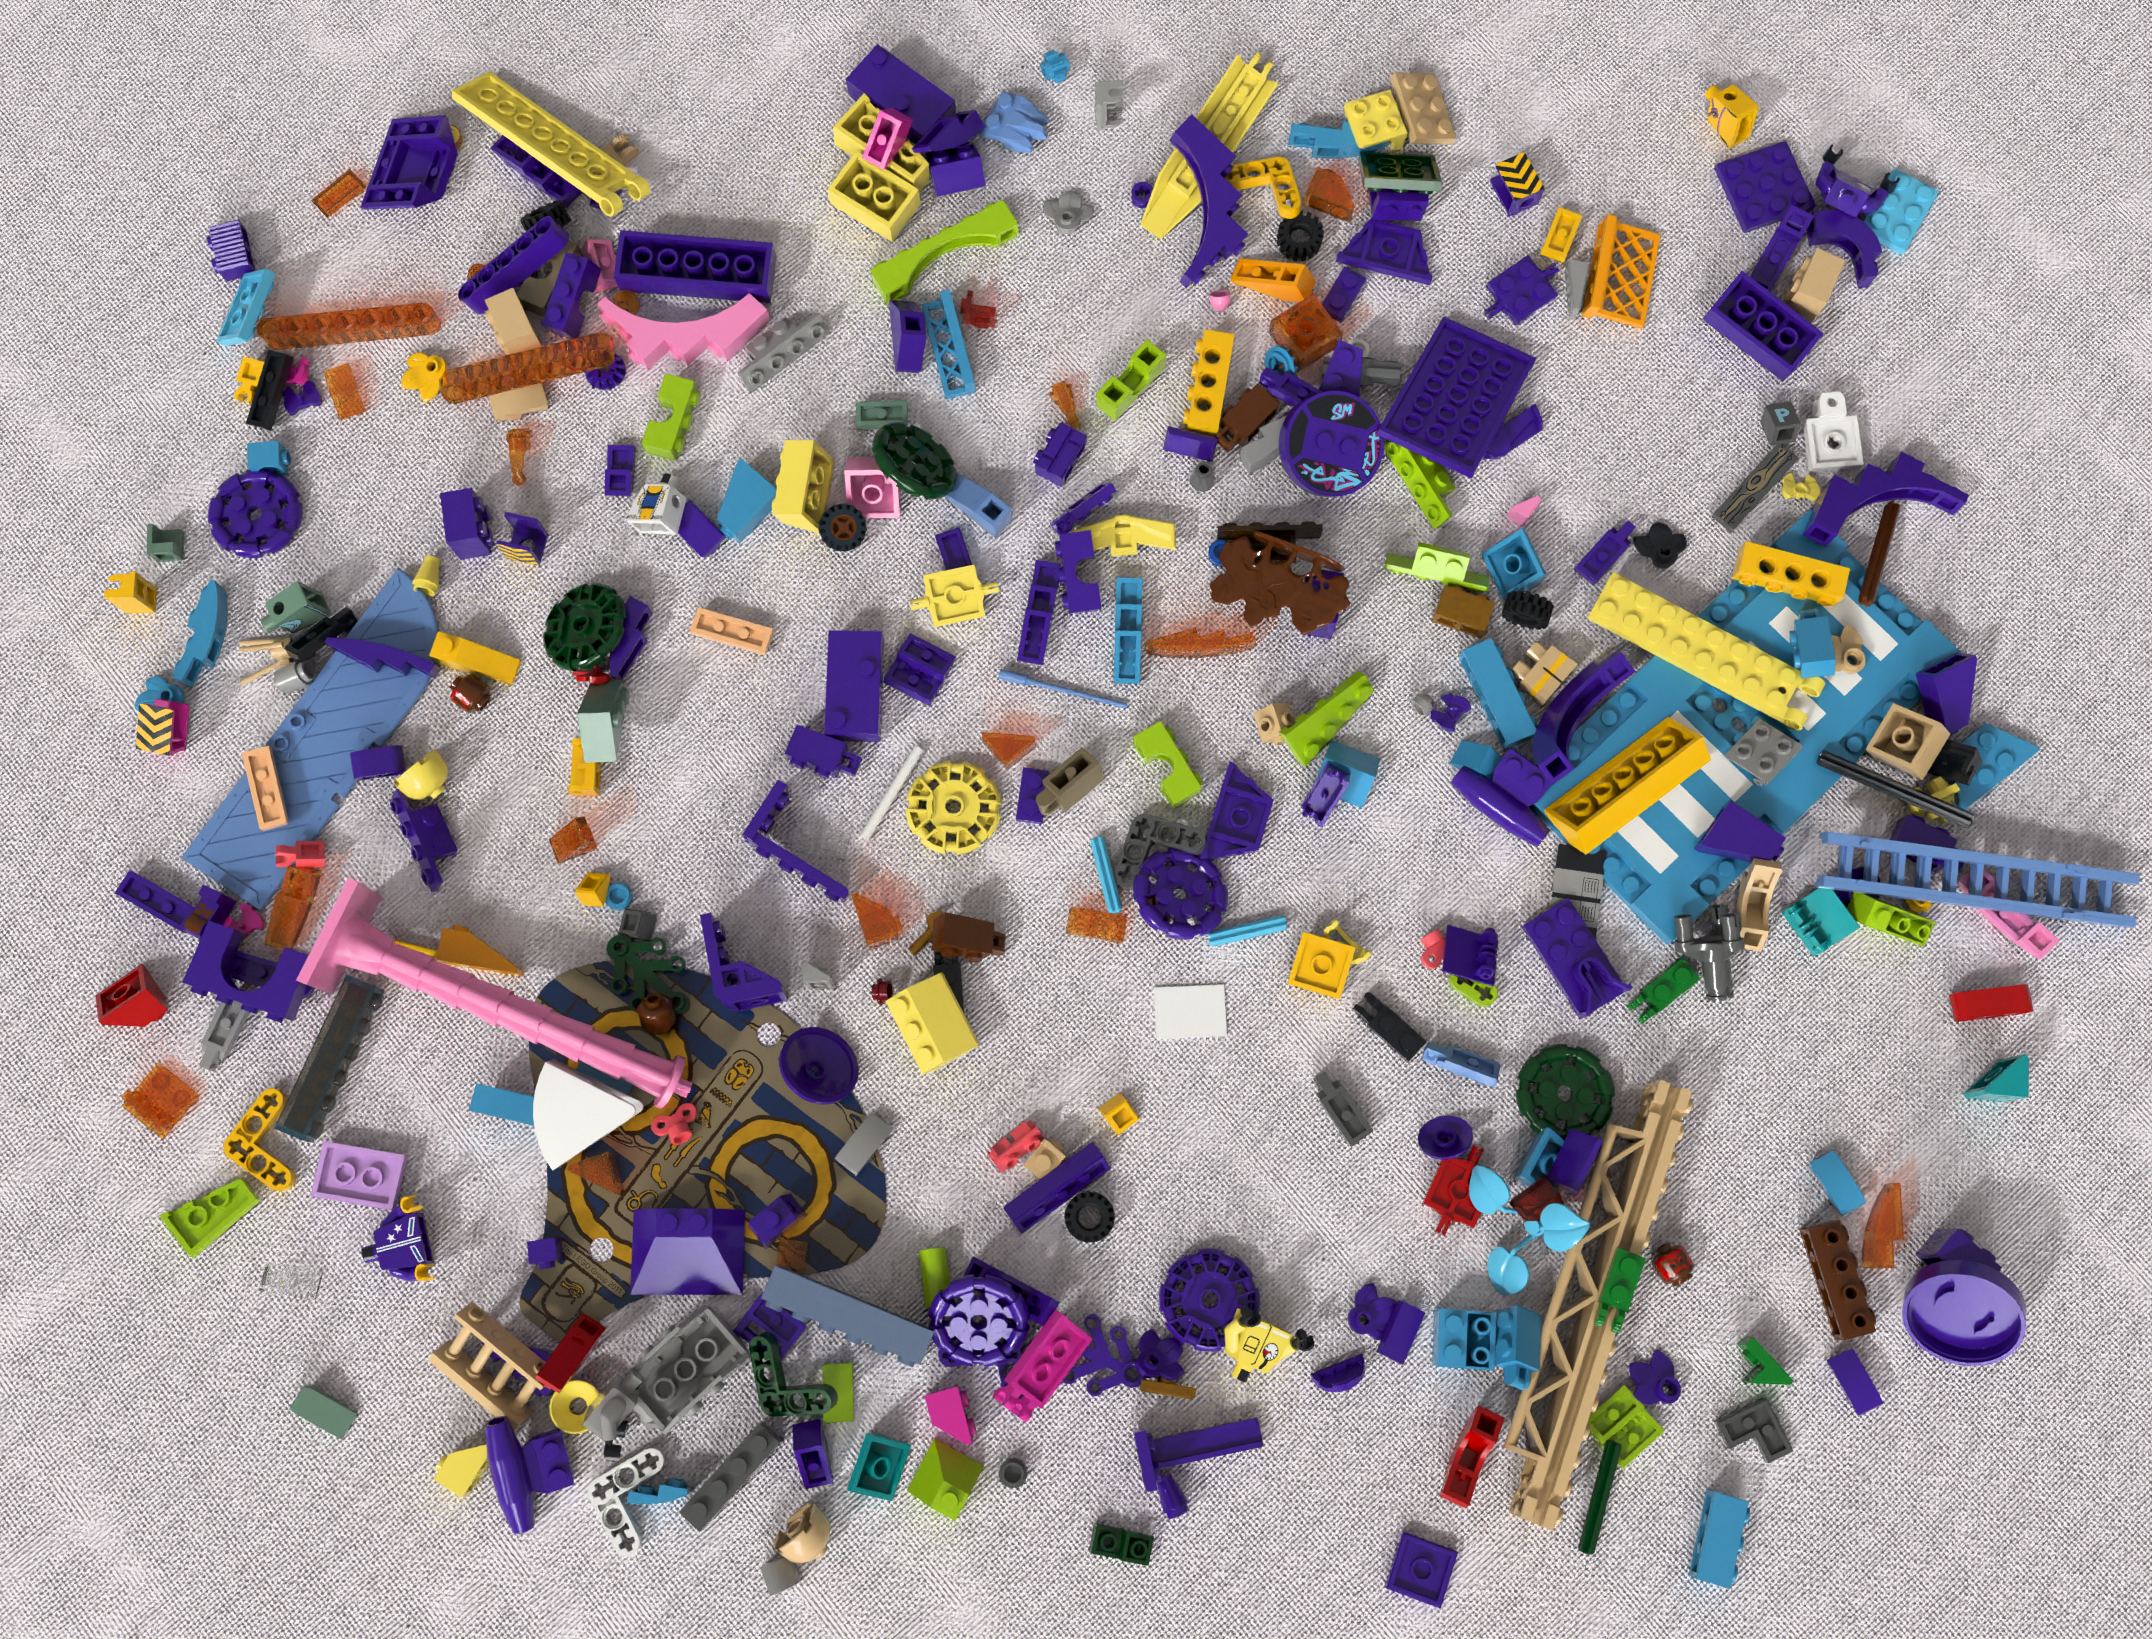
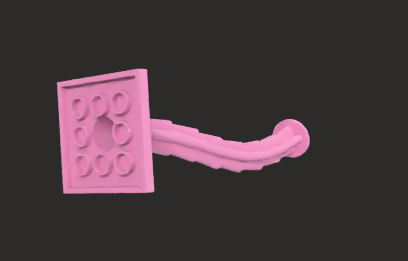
(354, 943)

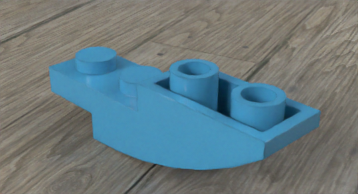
(1328, 141)
(209, 625)

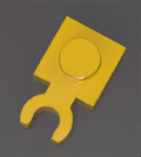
(249, 376)

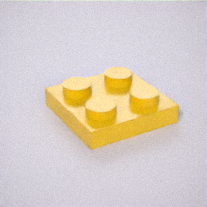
(1321, 965)

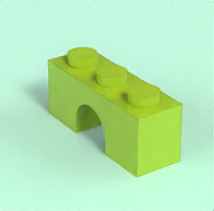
(1121, 392)
(667, 437)
(1158, 744)

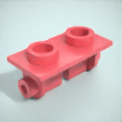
(1007, 1155)

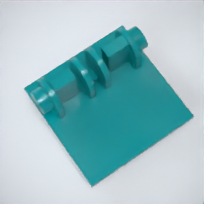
(1820, 920)

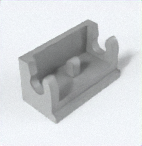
(1107, 102)

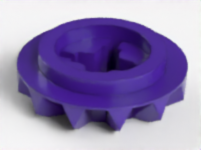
(609, 379)

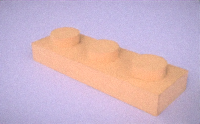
(731, 631)
(265, 788)

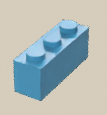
(1719, 1539)

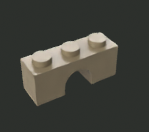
(537, 292)

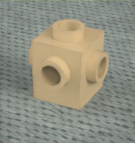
(1272, 720)

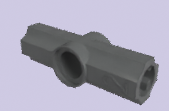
(1375, 371)

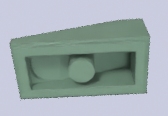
(323, 1410)

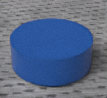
(1214, 552)

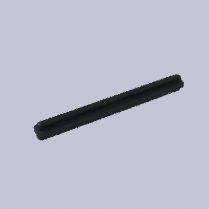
(1895, 789)

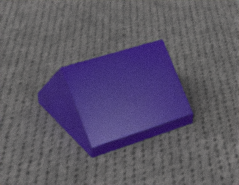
(1574, 1160)

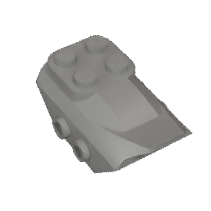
(686, 1368)

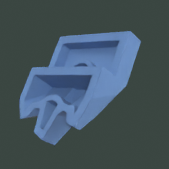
(1015, 123)

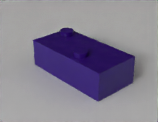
(897, 86)
(1763, 326)
(854, 686)

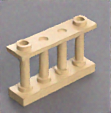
(477, 1381)

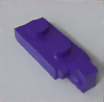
(1286, 386)
(1081, 509)
(1605, 553)

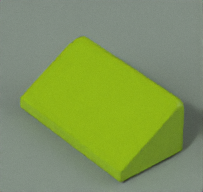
(841, 1379)

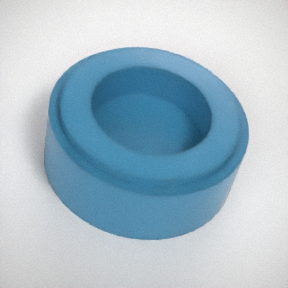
(619, 896)

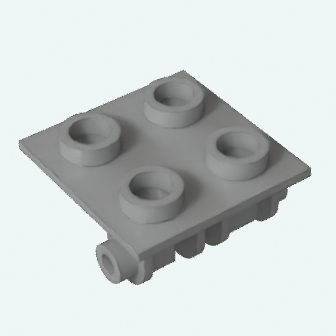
(1763, 752)

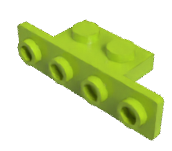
(1425, 481)
(1440, 565)

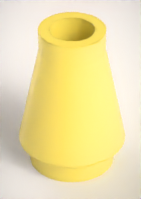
(428, 576)

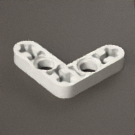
(614, 1499)

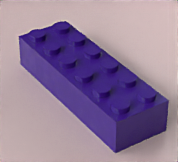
(694, 266)

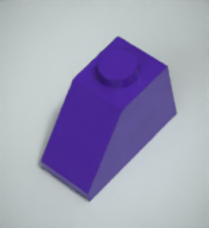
(812, 1453)

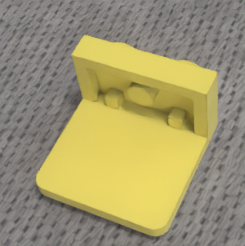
(1376, 121)

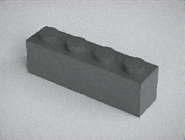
(731, 1476)

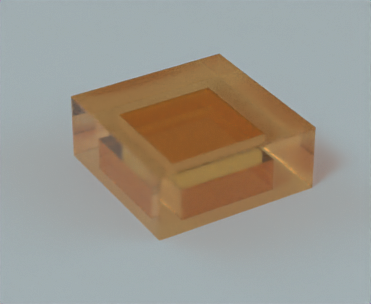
(792, 1254)

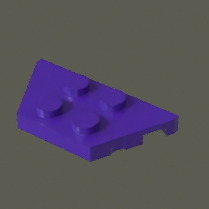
(1389, 251)
(1238, 817)

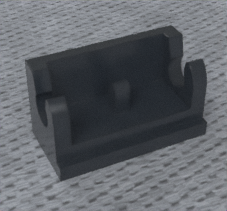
(1956, 762)

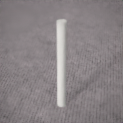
(891, 793)

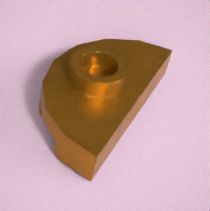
(1167, 1387)

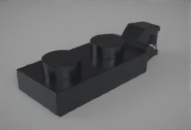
(314, 639)

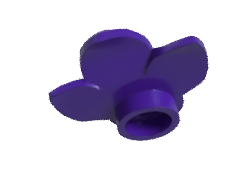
(1375, 1309)
(1162, 1354)
(1651, 1379)

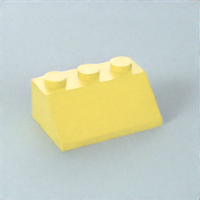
(803, 484)
(932, 1023)

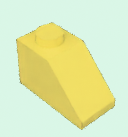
(462, 1469)

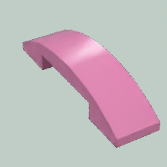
(2018, 928)

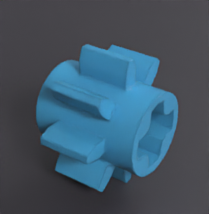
(1054, 66)

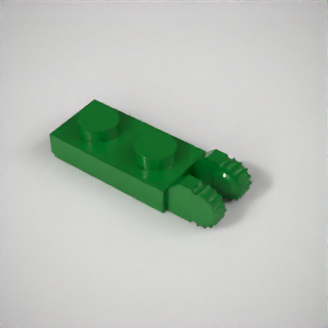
(1665, 989)
(1619, 1287)

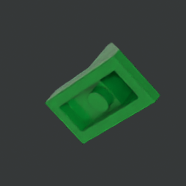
(1767, 1369)

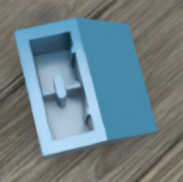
(1464, 1339)

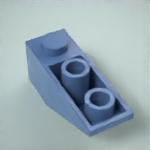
(980, 505)

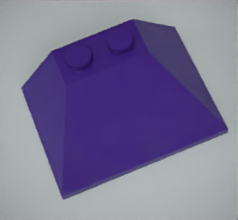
(412, 164)
(688, 1251)

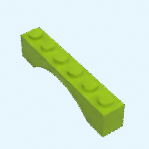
(986, 228)

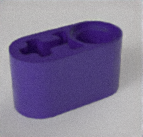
(377, 762)

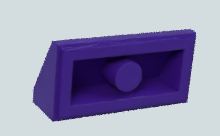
(699, 530)

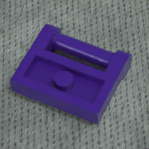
(780, 1324)

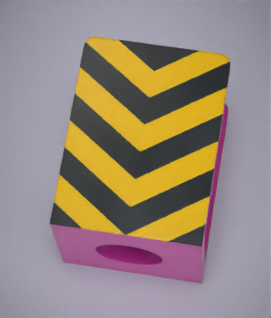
(162, 727)

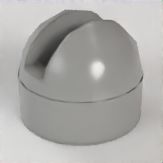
(1423, 704)

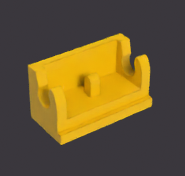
(133, 595)
(584, 776)

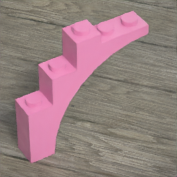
(685, 341)

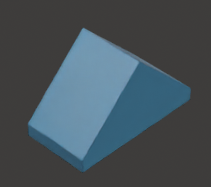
(1476, 757)

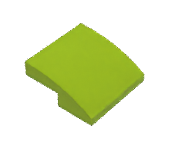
(1626, 1422)

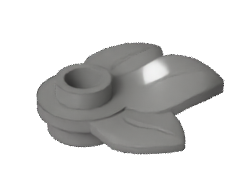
(1068, 212)

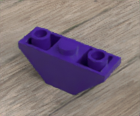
(907, 335)

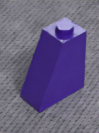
(1948, 690)
(1740, 836)

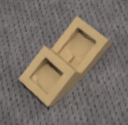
(514, 403)

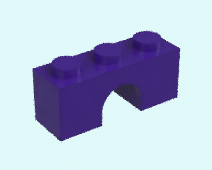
(563, 312)
(1072, 549)

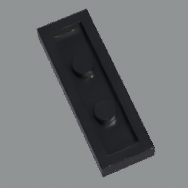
(269, 390)

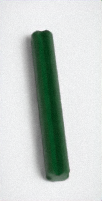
(1599, 1497)

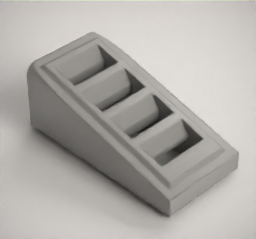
(1575, 280)

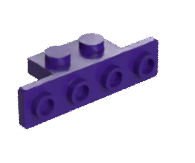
(427, 836)

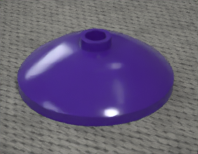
(825, 1056)

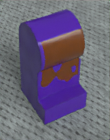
(211, 907)

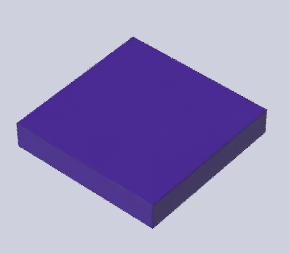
(1421, 1569)

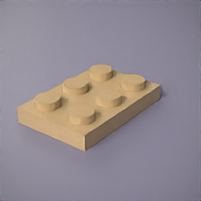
(1423, 108)

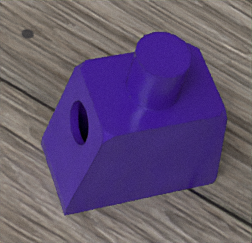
(776, 1219)

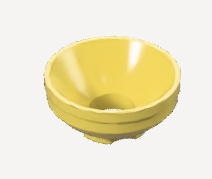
(560, 1406)

